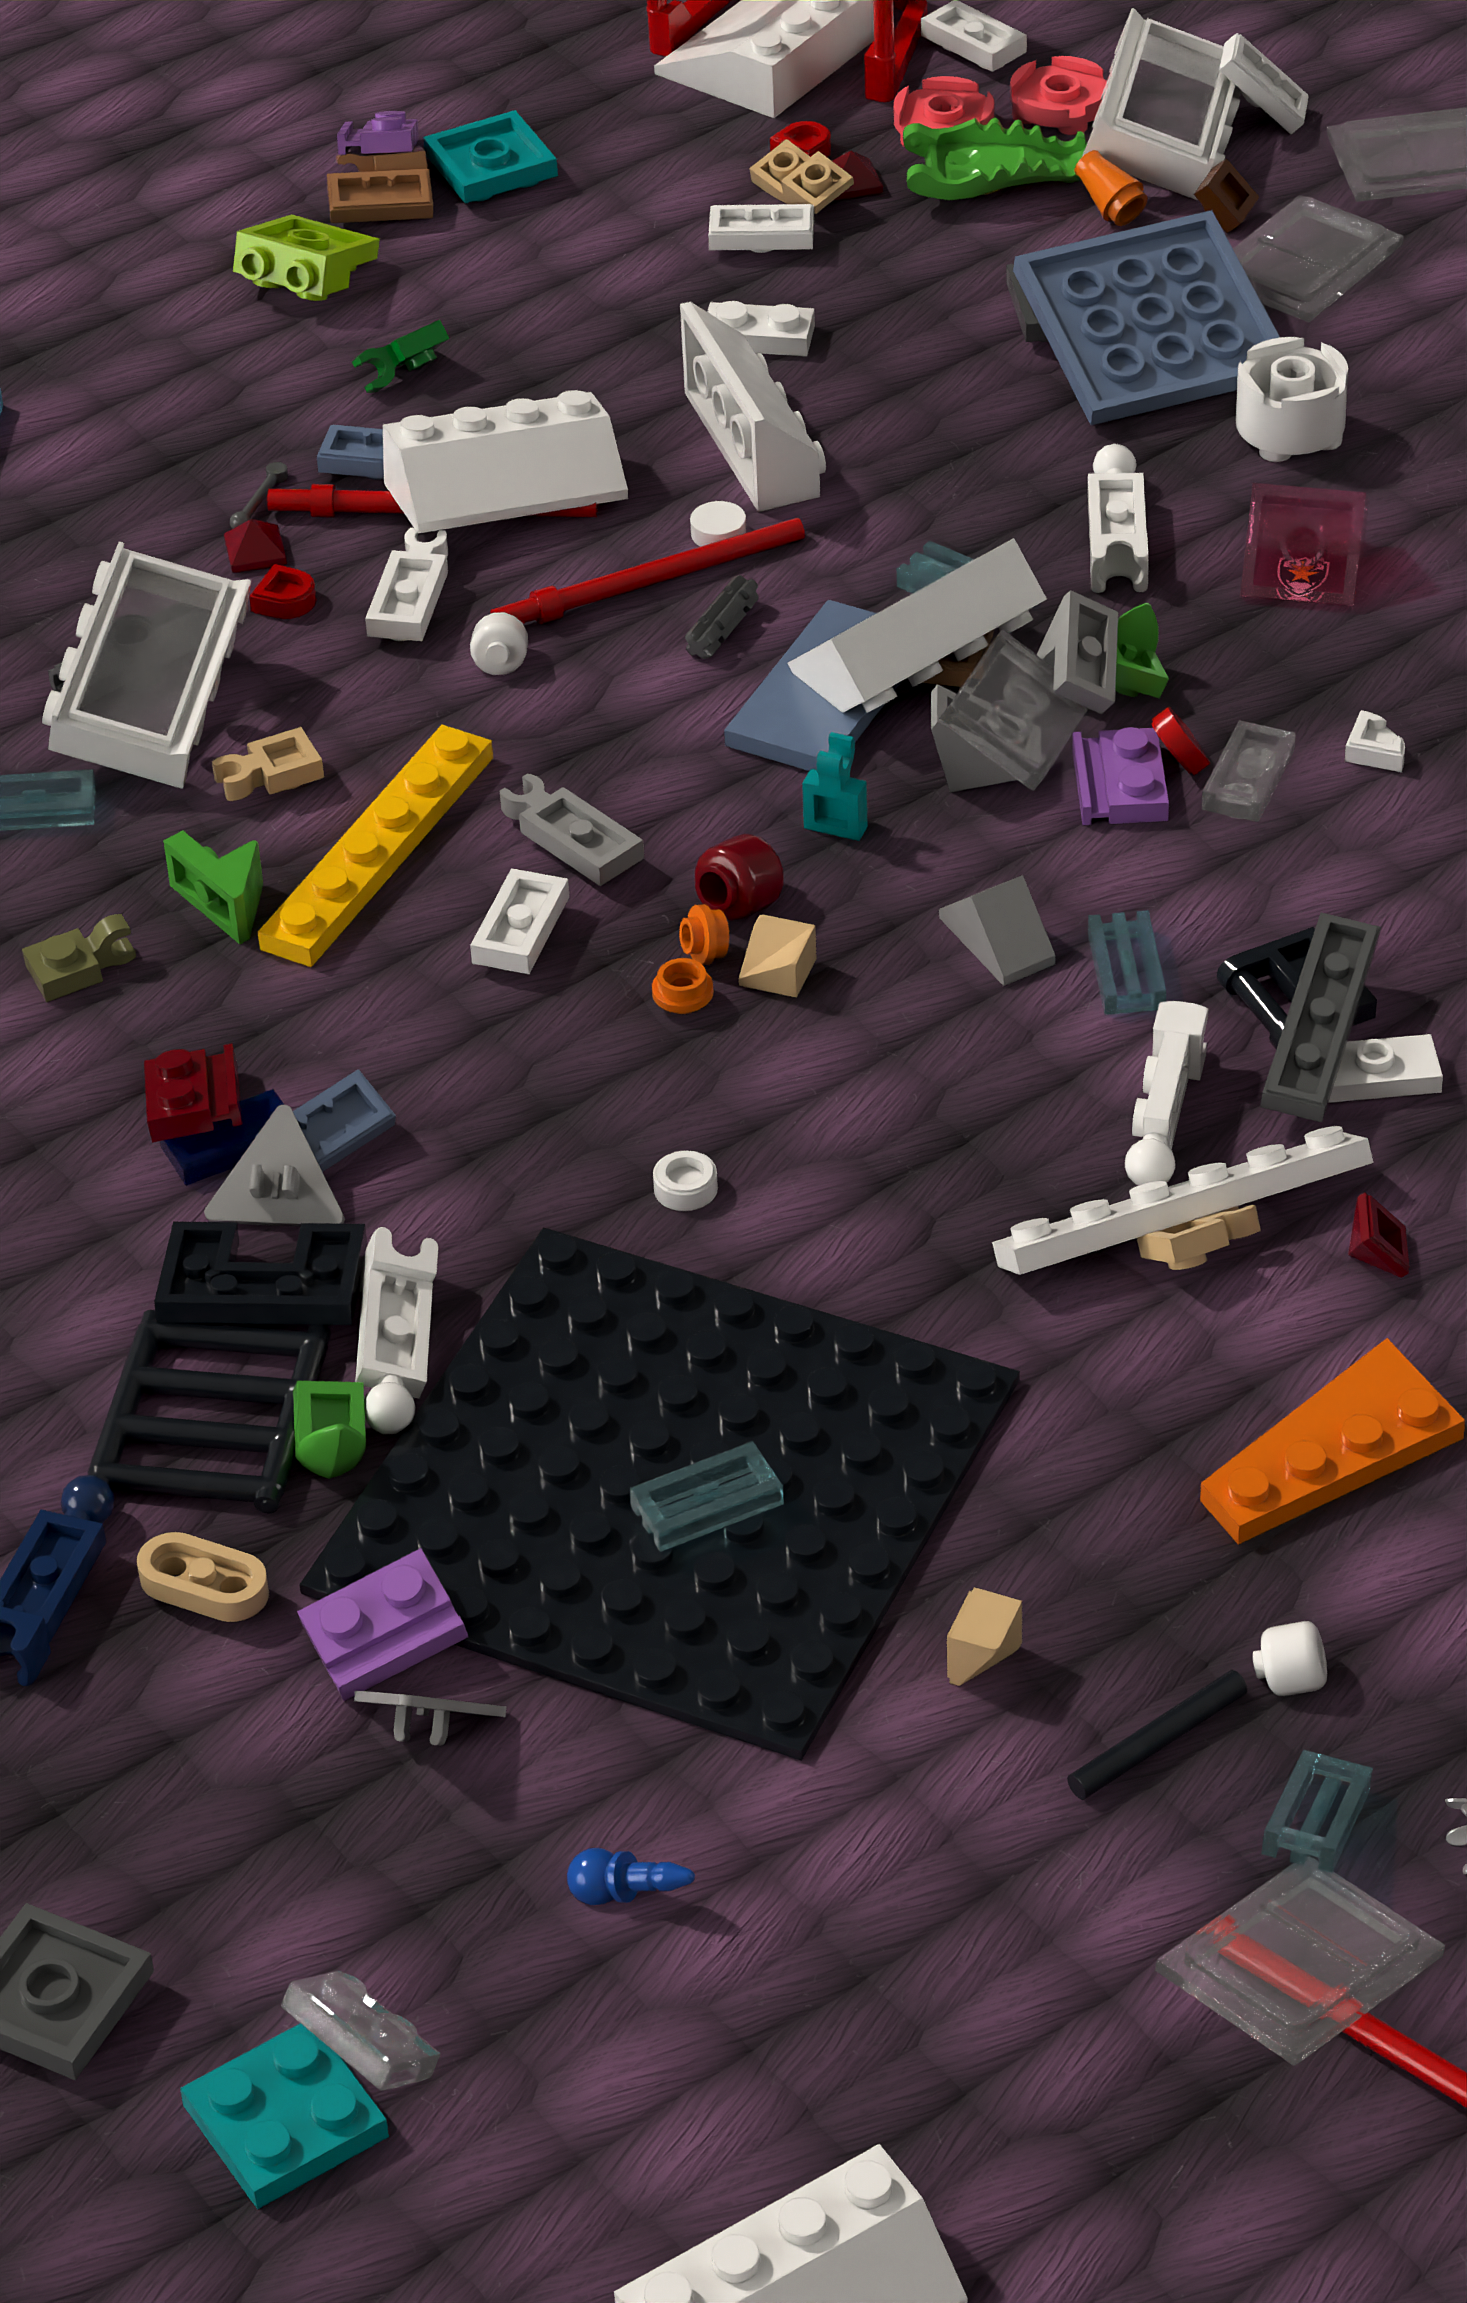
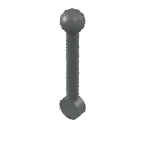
(275, 473)

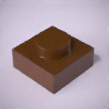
(1226, 195)

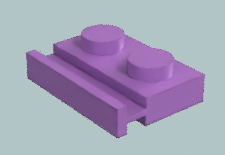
(384, 134)
(1120, 776)
(382, 1624)

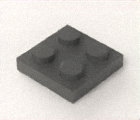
(63, 1989)

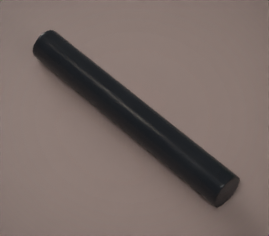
(1157, 1734)

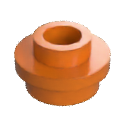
(704, 934)
(682, 986)

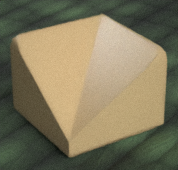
(779, 956)
(982, 1634)

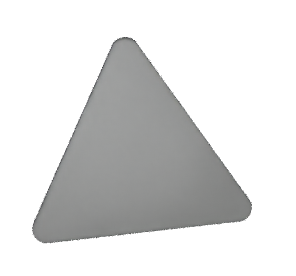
(276, 1181)
(441, 1712)

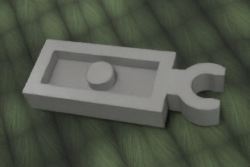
(573, 830)

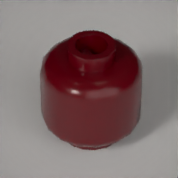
(739, 876)

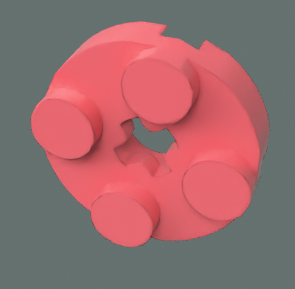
(1058, 94)
(942, 104)

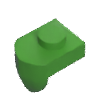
(1137, 663)
(329, 1426)

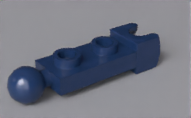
(50, 1572)

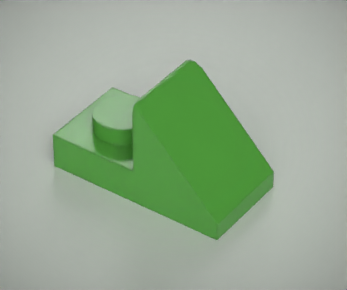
(220, 888)

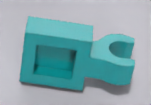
(831, 797)

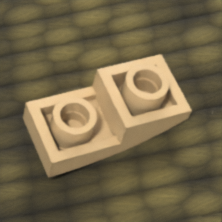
(798, 178)

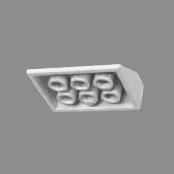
(771, 50)

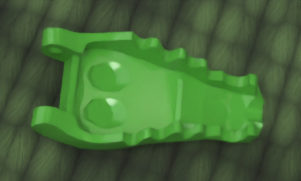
(986, 158)

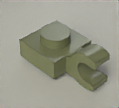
(74, 962)

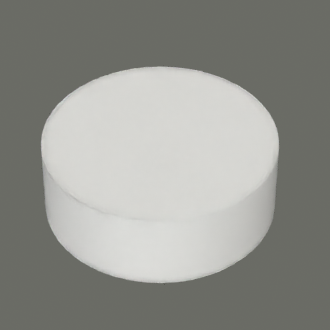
(716, 522)
(685, 1180)

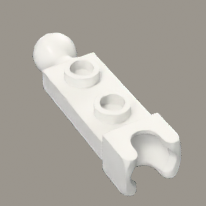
(1117, 519)
(1175, 1059)
(394, 1329)

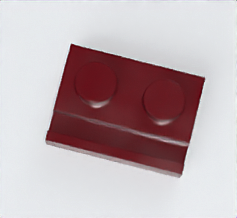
(191, 1092)

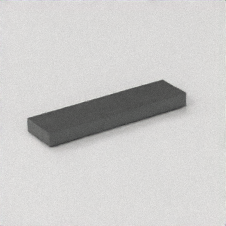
(1320, 1017)

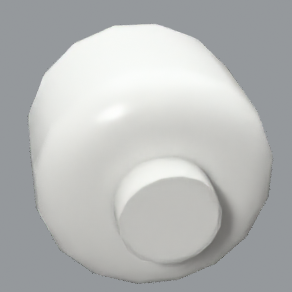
(499, 643)
(1291, 1659)

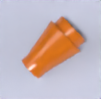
(1113, 190)

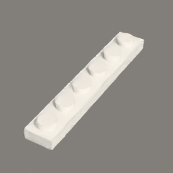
(1158, 1207)

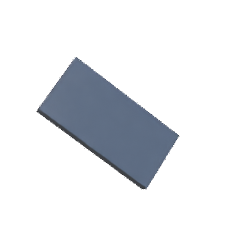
(789, 718)

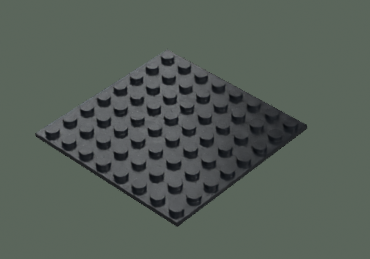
(625, 1371)

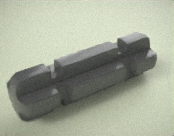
(721, 617)

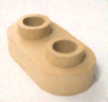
(210, 1578)

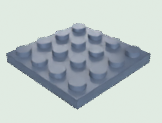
(1146, 315)

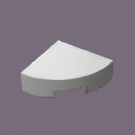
(1375, 744)

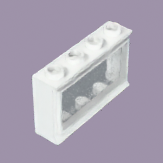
(1165, 106)
(145, 666)

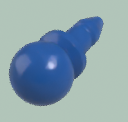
(601, 1876)

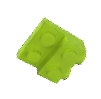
(301, 255)

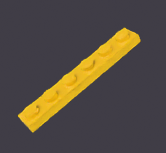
(375, 846)

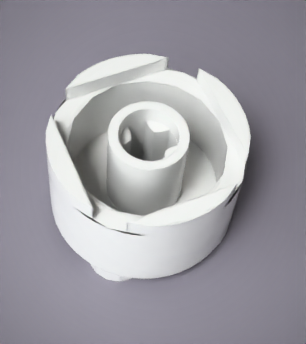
(1291, 398)

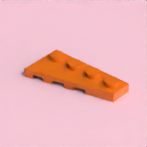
(1338, 1440)

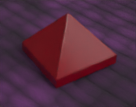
(863, 173)
(254, 546)
(1379, 1237)

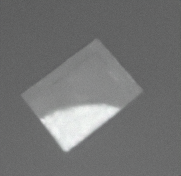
(1403, 153)
(1312, 255)
(1300, 1959)

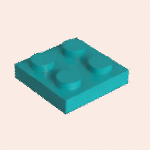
(490, 156)
(284, 2114)

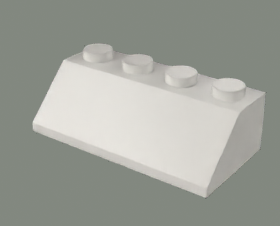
(748, 413)
(502, 461)
(923, 629)
(835, 2240)

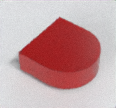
(807, 136)
(284, 593)
(1180, 741)

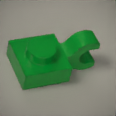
(412, 350)

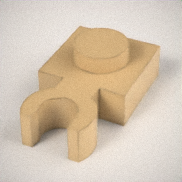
(275, 761)
(1188, 1242)

